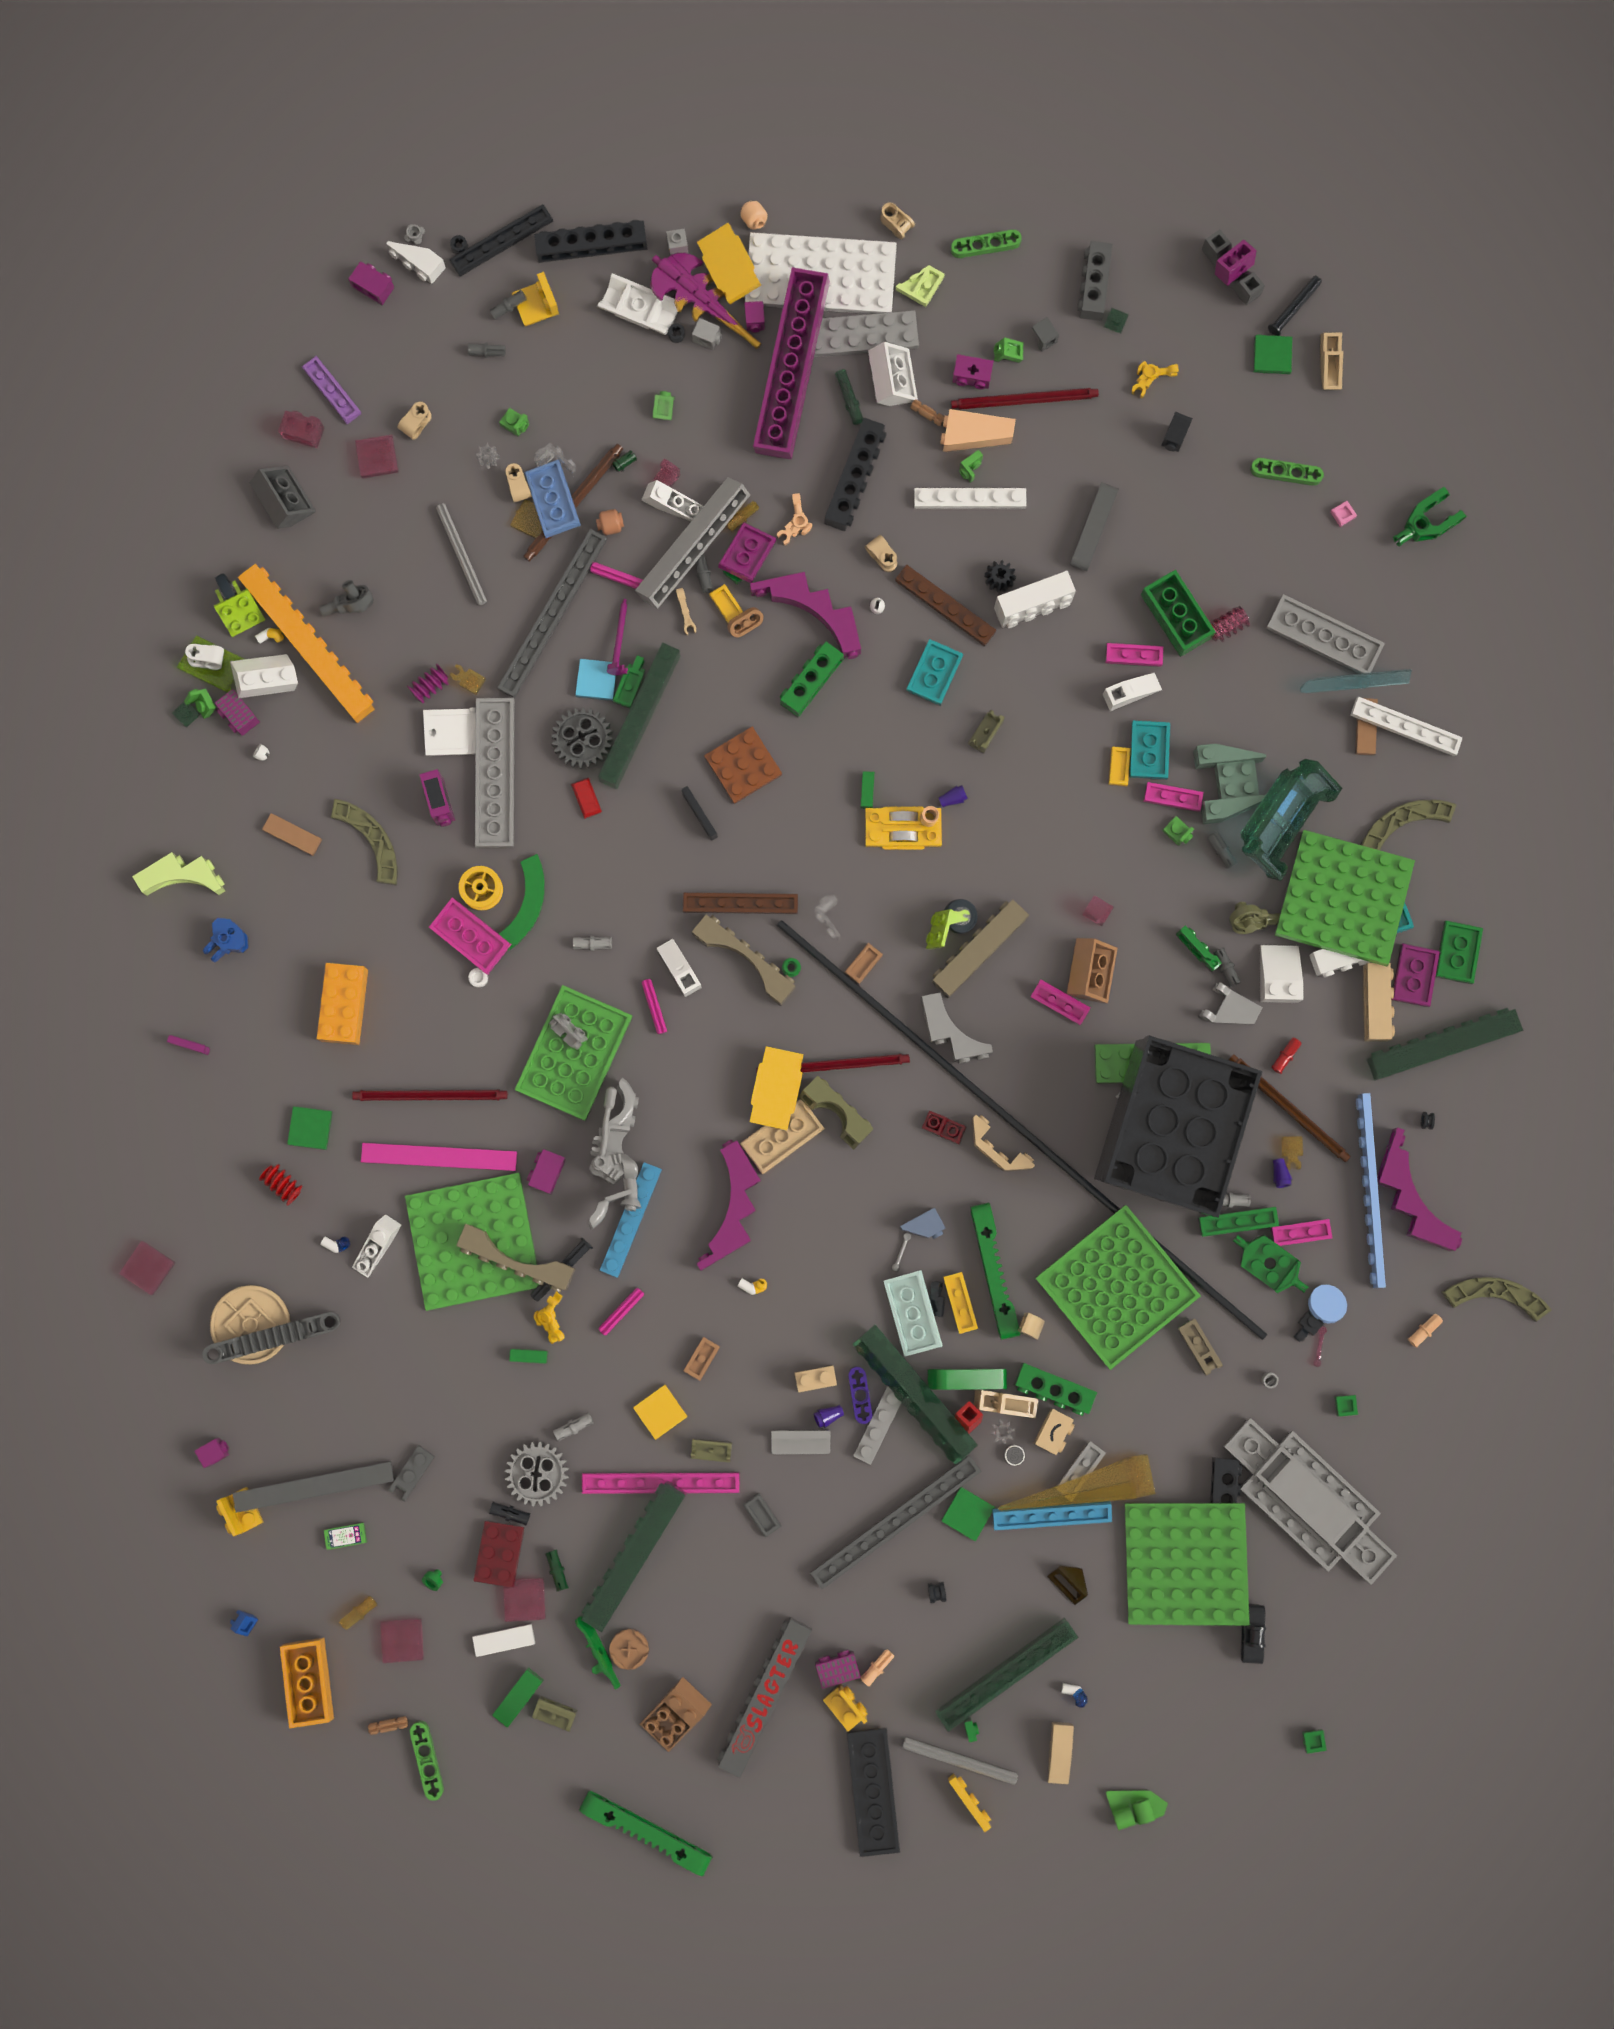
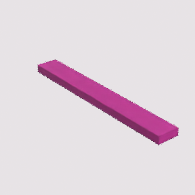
(439, 1156)
(649, 1482)

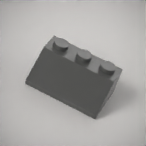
(281, 496)

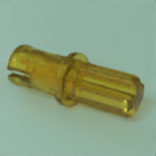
(741, 516)
(358, 1613)

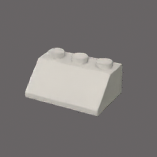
(892, 374)
(264, 675)

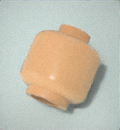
(753, 215)

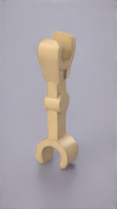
(685, 611)

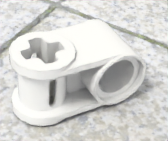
(205, 656)

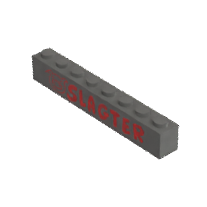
(765, 1697)

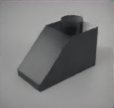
(1176, 432)

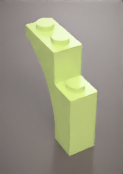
(171, 871)

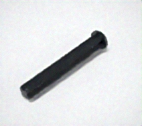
(1294, 306)
(571, 1259)

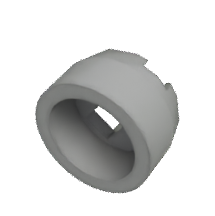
(1270, 1383)

